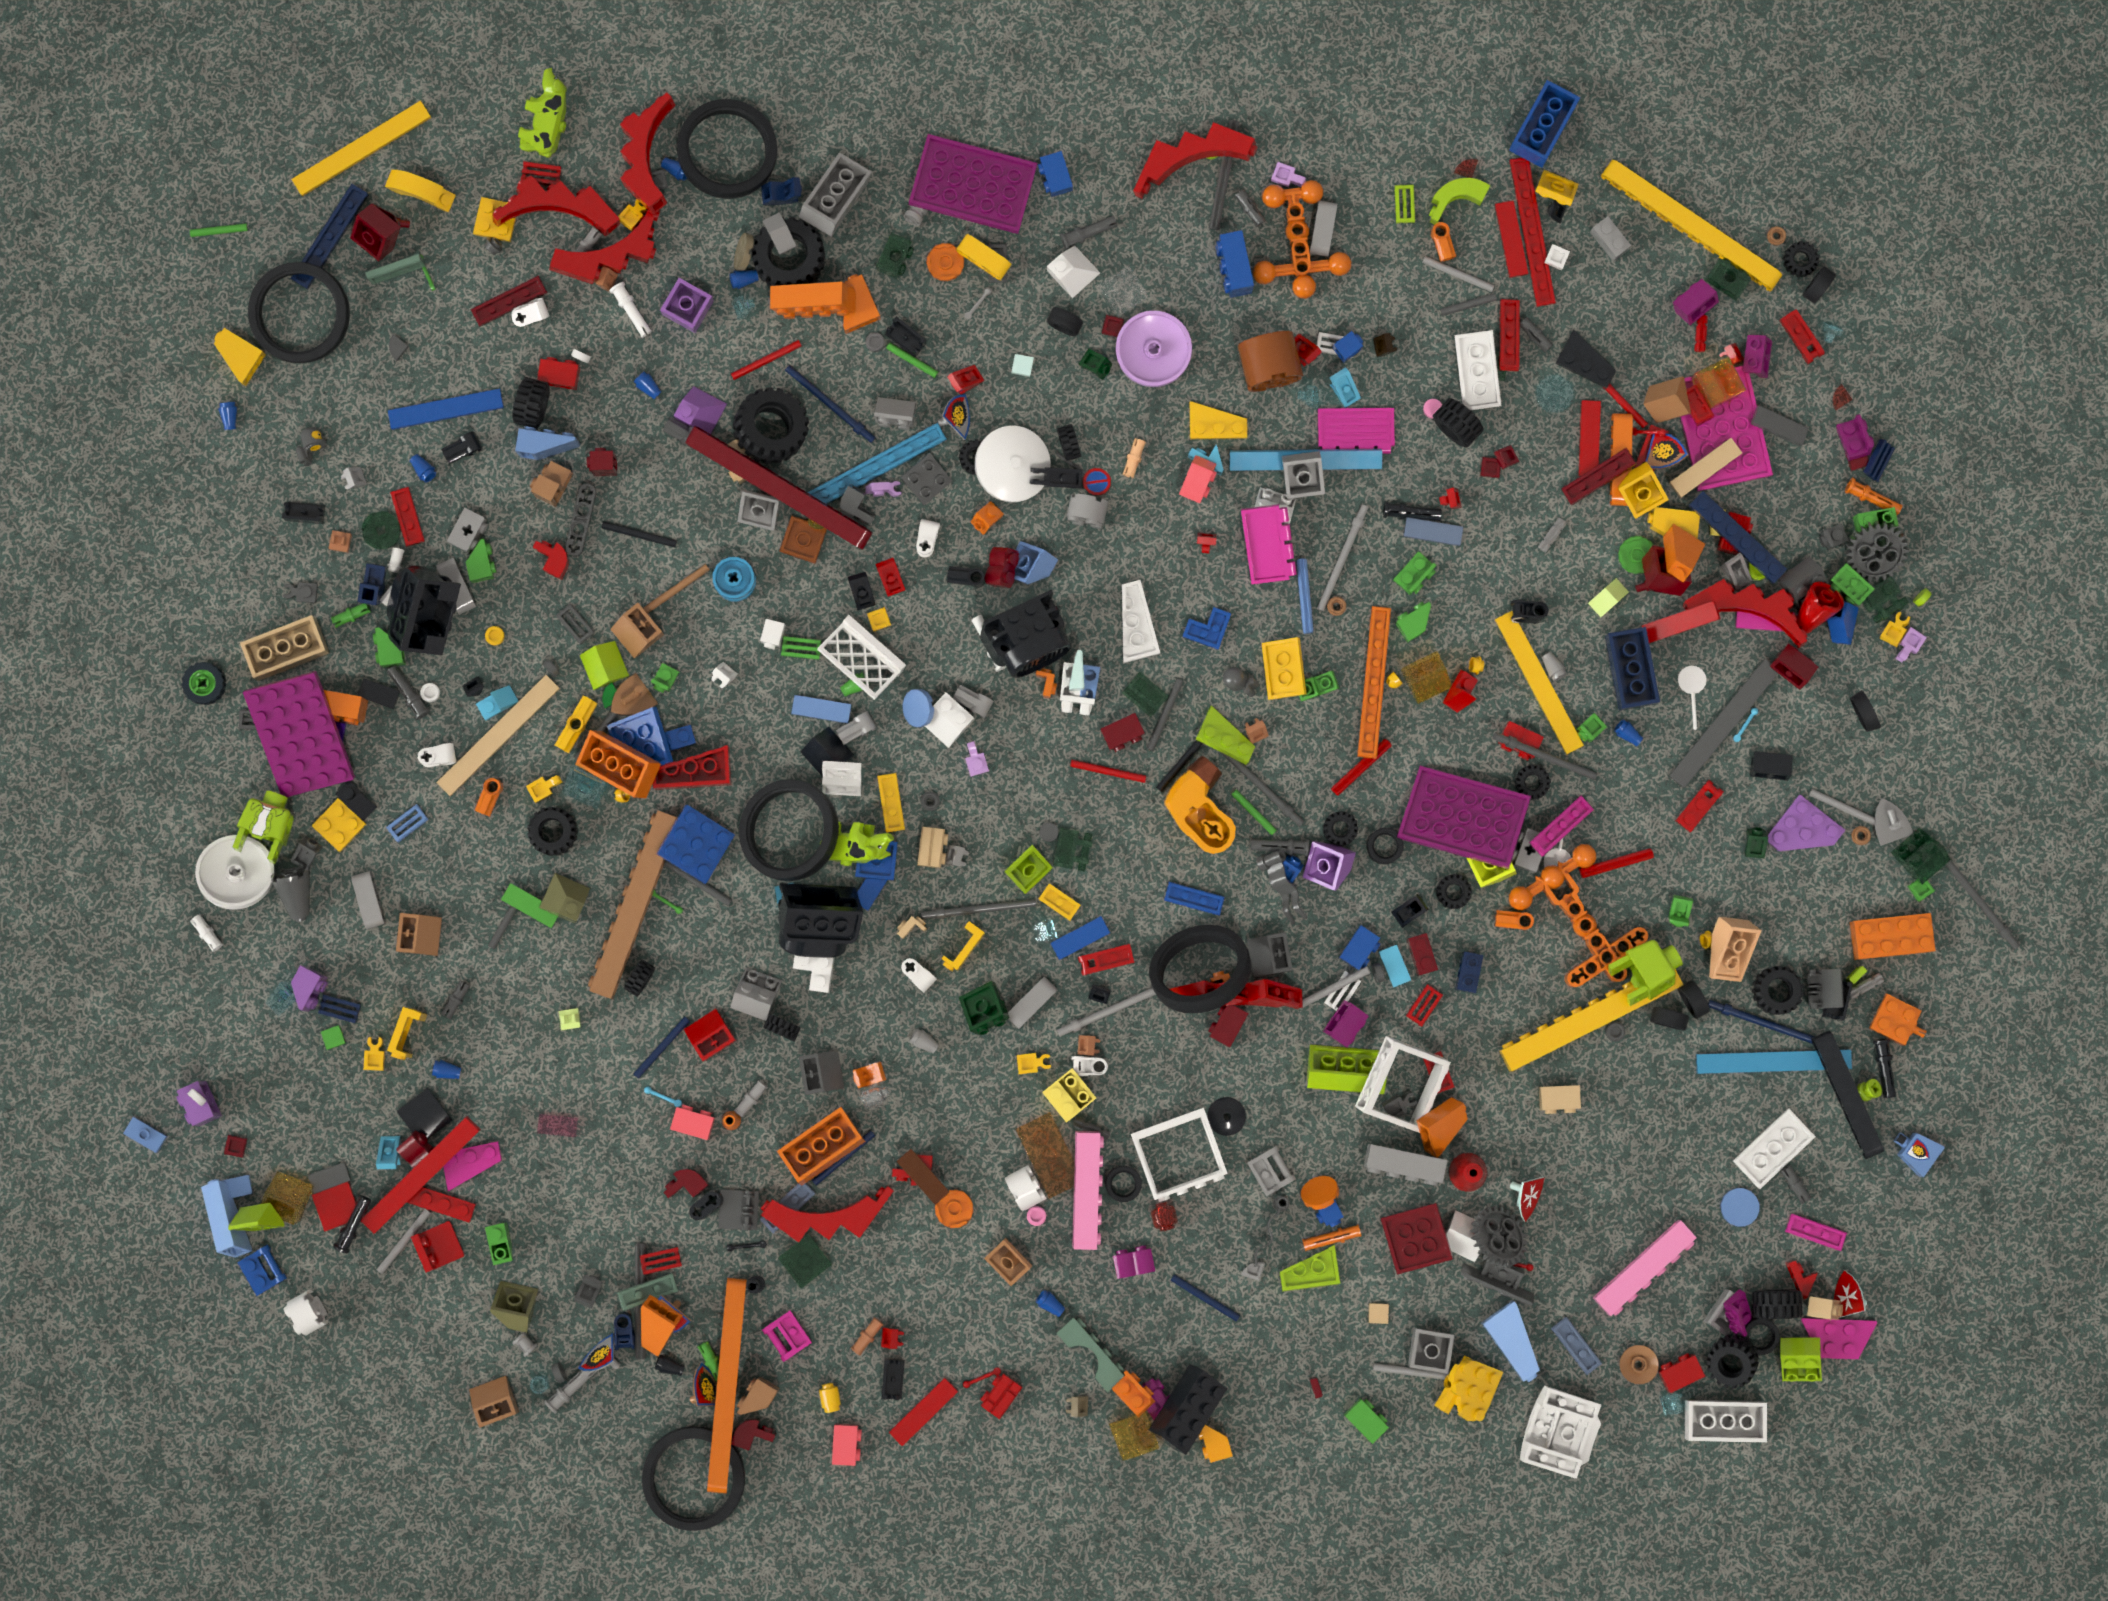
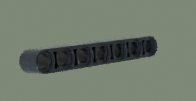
(1847, 1094)

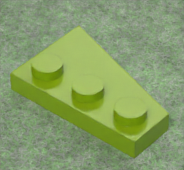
(1224, 737)
(1313, 1272)

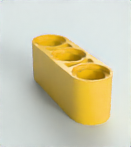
(983, 257)

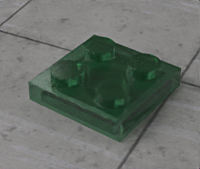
(804, 1261)

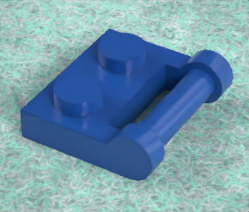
(256, 1273)

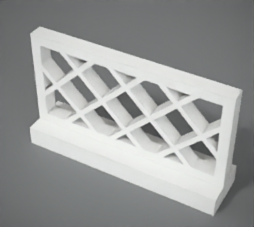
(870, 644)

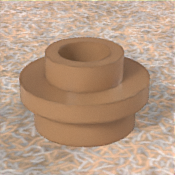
(1778, 230)
(1341, 602)
(1867, 835)

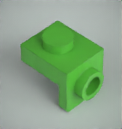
(1591, 728)
(1680, 911)

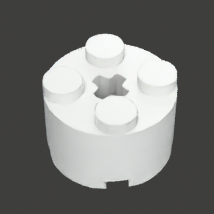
(1025, 1188)
(306, 1313)

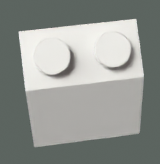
(949, 720)

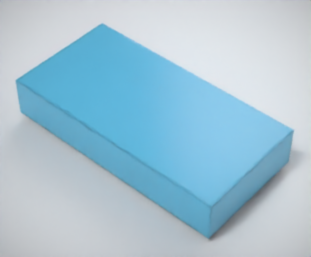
(1394, 966)

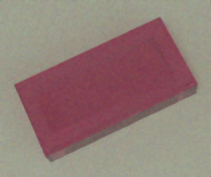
(557, 1125)

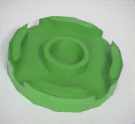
(1630, 557)

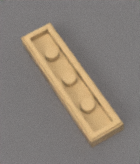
(1705, 467)

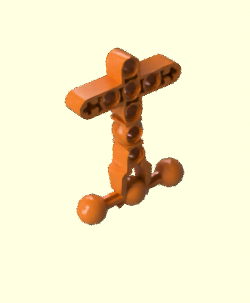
(1552, 878)

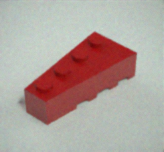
(702, 770)

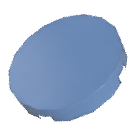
(918, 708)
(1739, 1207)

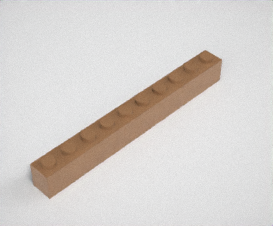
(632, 909)

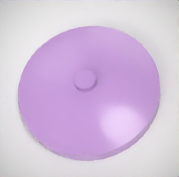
(1153, 348)

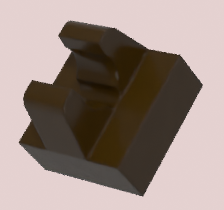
(1383, 345)

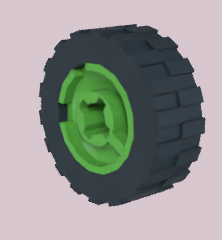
(214, 680)

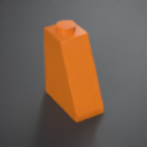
(865, 308)
(1681, 552)
(1441, 1125)
(657, 1324)

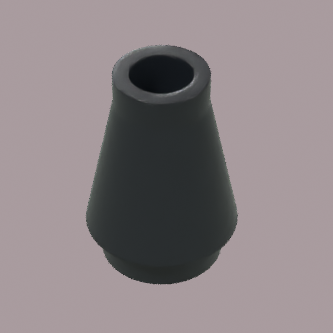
(669, 1366)

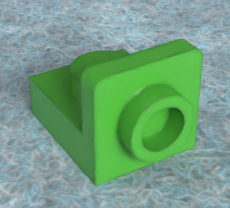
(664, 678)

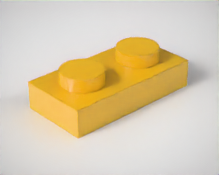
(1059, 902)

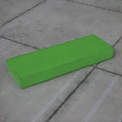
(528, 904)

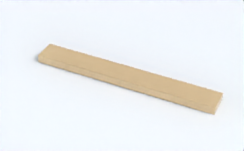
(498, 735)

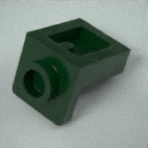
(1096, 363)
(1756, 842)

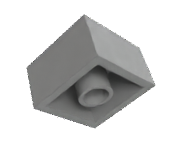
(1303, 475)
(1431, 1350)

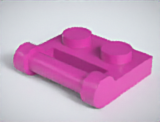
(791, 1331)

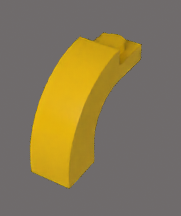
(420, 188)

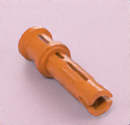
(1865, 493)

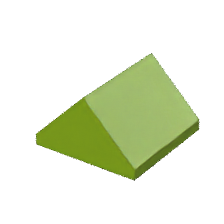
(604, 664)
(1028, 869)
(256, 1218)

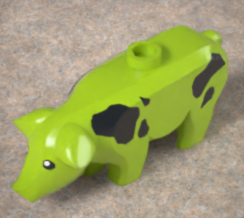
(548, 117)
(860, 845)

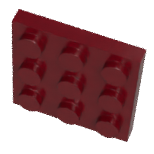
(1417, 1238)

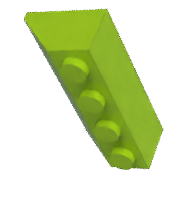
(1340, 1068)

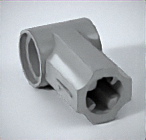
(975, 702)
(859, 726)

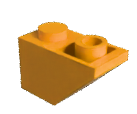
(1216, 1444)

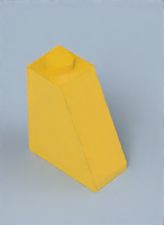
(239, 355)
(1663, 518)

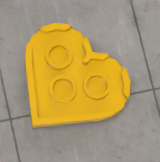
(1474, 1388)

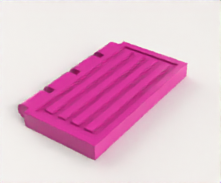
(1356, 428)
(1266, 543)

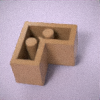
(552, 483)

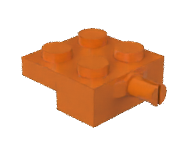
(1896, 1020)

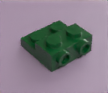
(984, 1008)

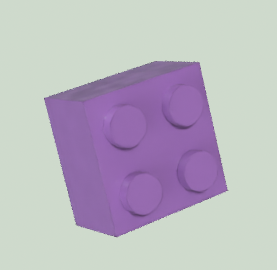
(687, 305)
(195, 1113)

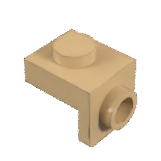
(905, 927)

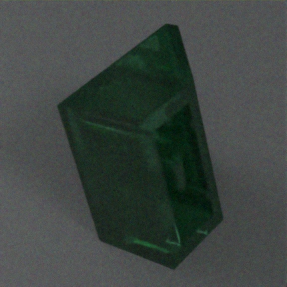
(1921, 855)

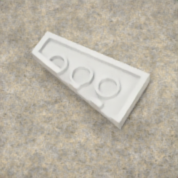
(1138, 630)

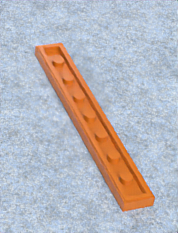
(1374, 682)

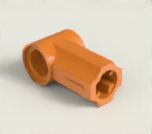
(1443, 243)
(487, 798)
(1511, 919)

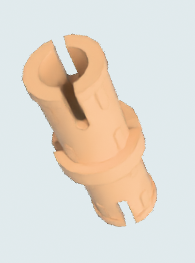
(1134, 458)

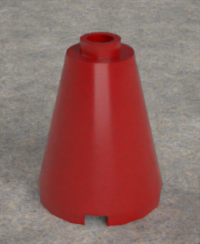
(1818, 606)
(1460, 1172)

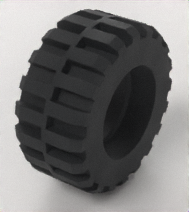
(806, 272)
(781, 405)

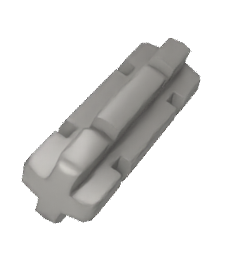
(1552, 535)
(1866, 985)

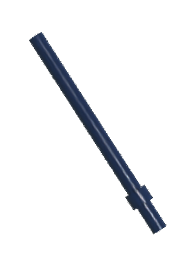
(857, 427)
(1726, 1009)

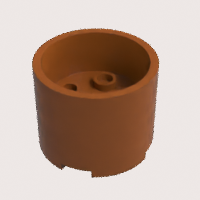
(1270, 361)

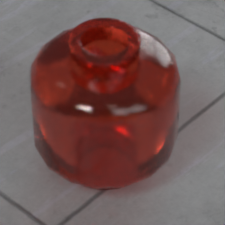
(1164, 1217)

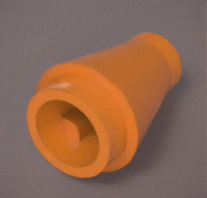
(736, 1120)

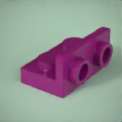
(1757, 355)
(1855, 438)
(1738, 1312)

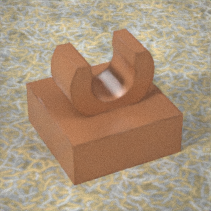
(606, 279)
(340, 541)
(1256, 731)
(1086, 1045)

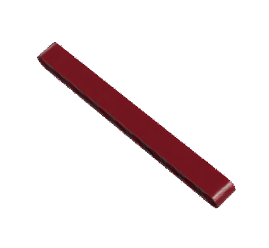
(778, 487)

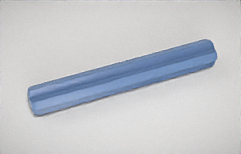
(1304, 593)

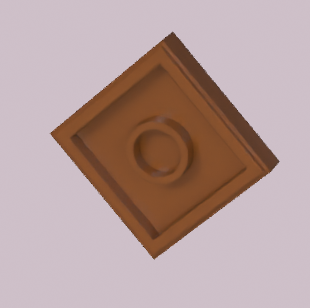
(802, 540)

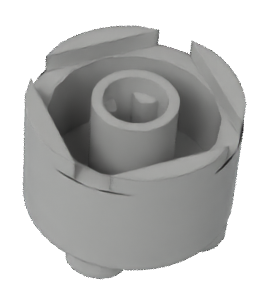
(1087, 510)

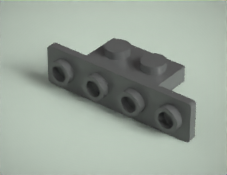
(1500, 1279)

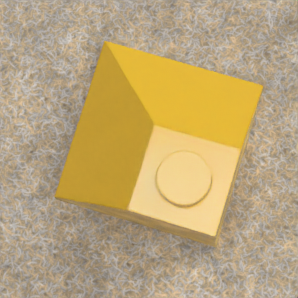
(1642, 490)

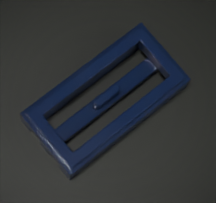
(1879, 460)
(323, 1004)

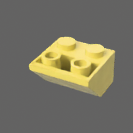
(1069, 1095)

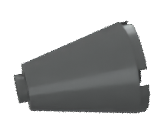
(294, 891)

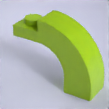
(1461, 188)

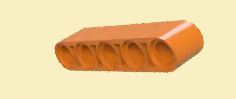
(1622, 438)

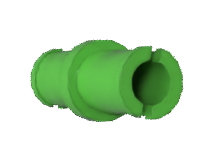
(350, 614)
(710, 1358)

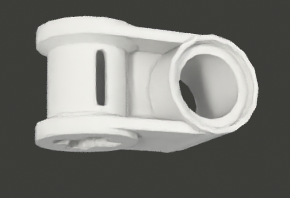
(532, 311)
(927, 535)
(441, 755)
(920, 977)
(1087, 1065)

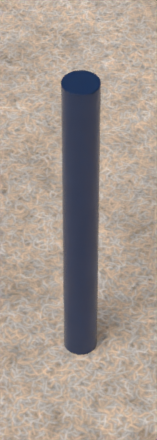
(661, 1047)
(820, 1177)
(1204, 1297)

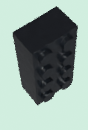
(1187, 1409)

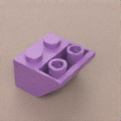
(307, 986)

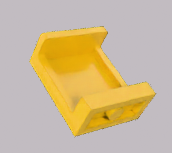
(967, 950)
(401, 1031)

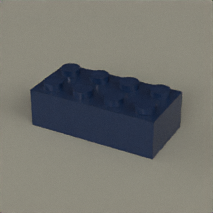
(1632, 668)

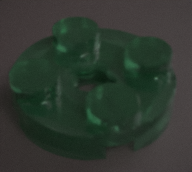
(377, 520)

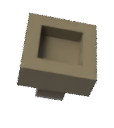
(1079, 1406)

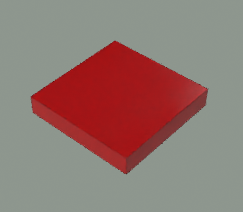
(335, 1205)

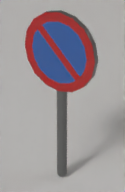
(1095, 481)

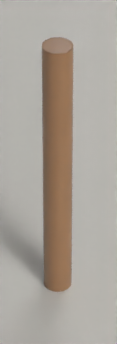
(675, 589)

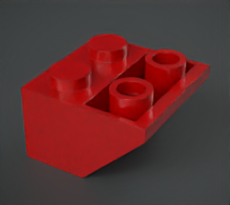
(709, 1035)

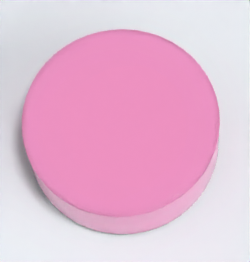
(1431, 407)
(1036, 1216)

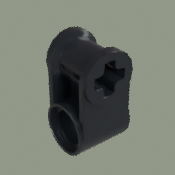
(1525, 611)

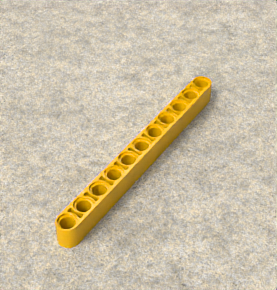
(1691, 224)

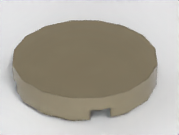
(742, 251)

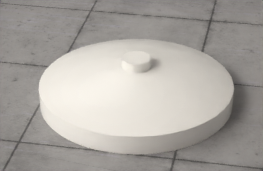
(1006, 462)
(234, 877)

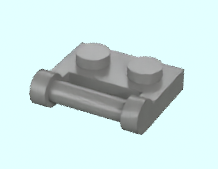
(1265, 1174)

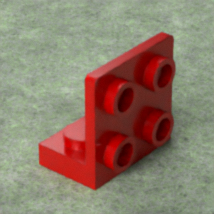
(437, 1246)

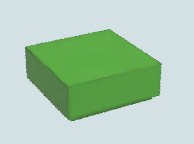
(1920, 891)
(333, 1037)

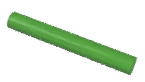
(218, 230)
(912, 360)
(1254, 812)

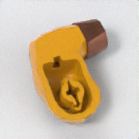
(1196, 811)

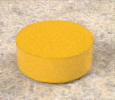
(494, 635)

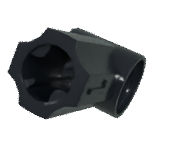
(463, 447)
(963, 576)

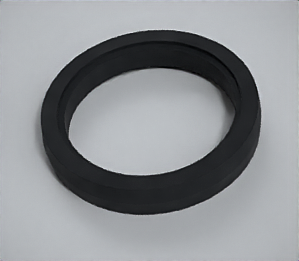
(740, 109)
(255, 312)
(751, 813)
(1210, 1000)
(661, 1510)

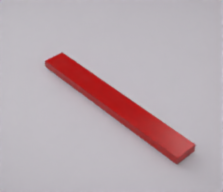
(1532, 231)
(420, 1174)

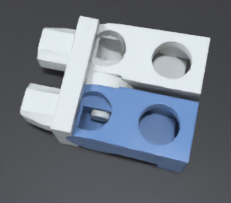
(1084, 697)

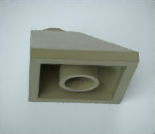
(564, 898)
(514, 1305)

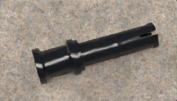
(1402, 511)
(1884, 1059)
(348, 1232)
(760, 1284)

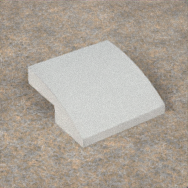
(841, 778)

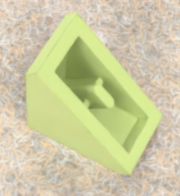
(1608, 597)

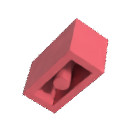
(1198, 478)
(692, 1123)
(845, 1444)

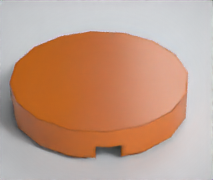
(941, 266)
(1320, 1192)
(957, 1203)

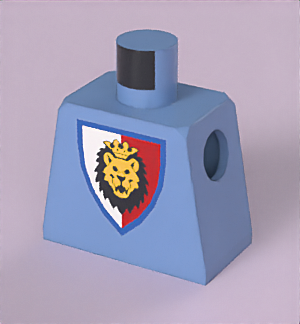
(1918, 1152)

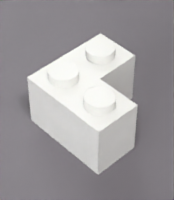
(821, 971)

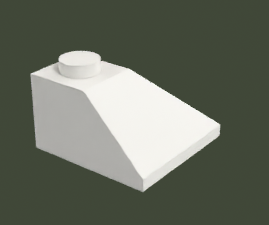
(1072, 271)

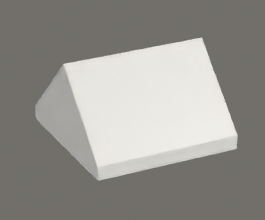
(1460, 1236)

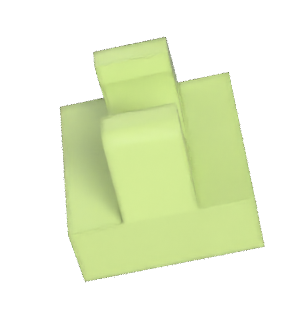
(569, 1019)

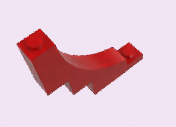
(1167, 159)
(1255, 993)
(852, 1217)

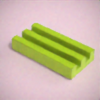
(1397, 207)

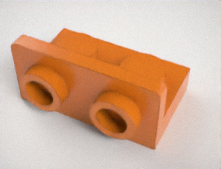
(1133, 1394)

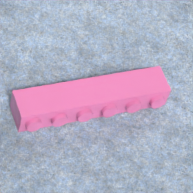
(1087, 1190)
(1644, 1268)

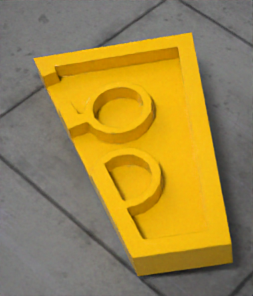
(1215, 424)

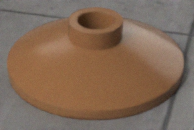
(1648, 1368)

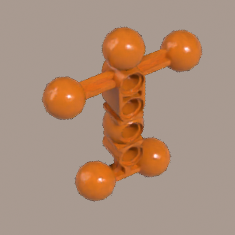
(1304, 285)

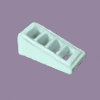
(1077, 676)

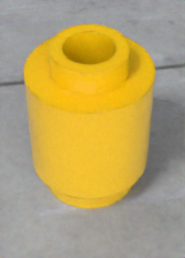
(829, 1397)

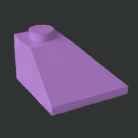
(700, 410)
(1328, 864)

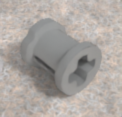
(524, 1344)

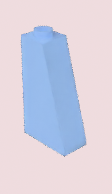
(221, 1211)
(1512, 1339)

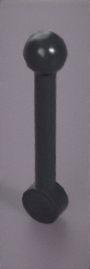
(762, 1244)

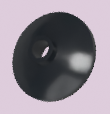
(1219, 1108)

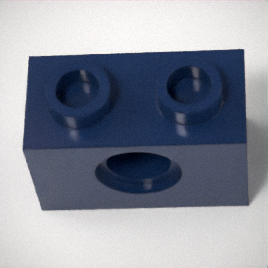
(1469, 972)

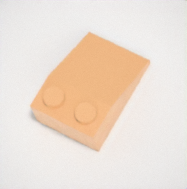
(1732, 948)

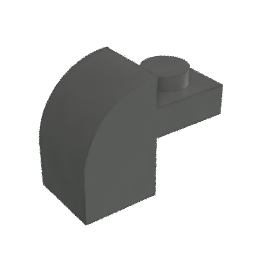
(850, 505)

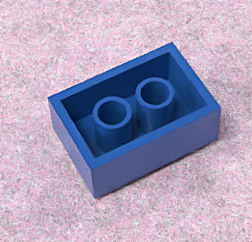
(1234, 264)

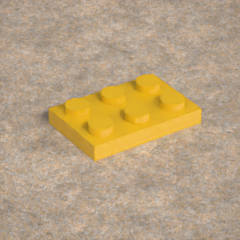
(1284, 668)

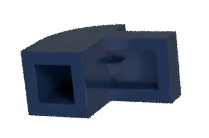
(781, 192)
(373, 586)

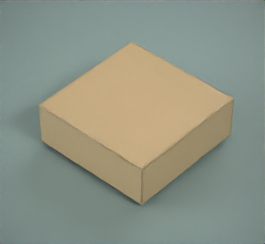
(1378, 1313)

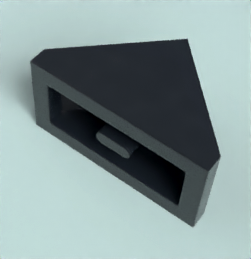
(1409, 910)

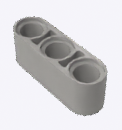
(1323, 228)
(464, 600)
(367, 900)
(1031, 1002)

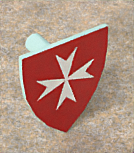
(1528, 1195)
(1849, 1294)

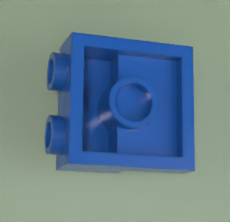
(879, 868)

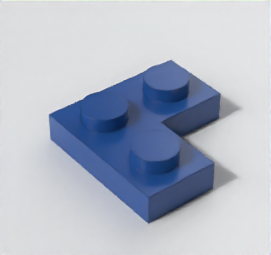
(1209, 634)

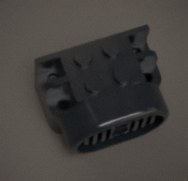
(421, 610)
(1026, 636)
(818, 919)

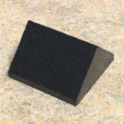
(826, 747)

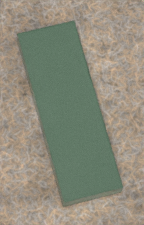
(395, 269)
(639, 1293)

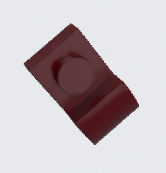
(690, 1179)
(748, 1430)

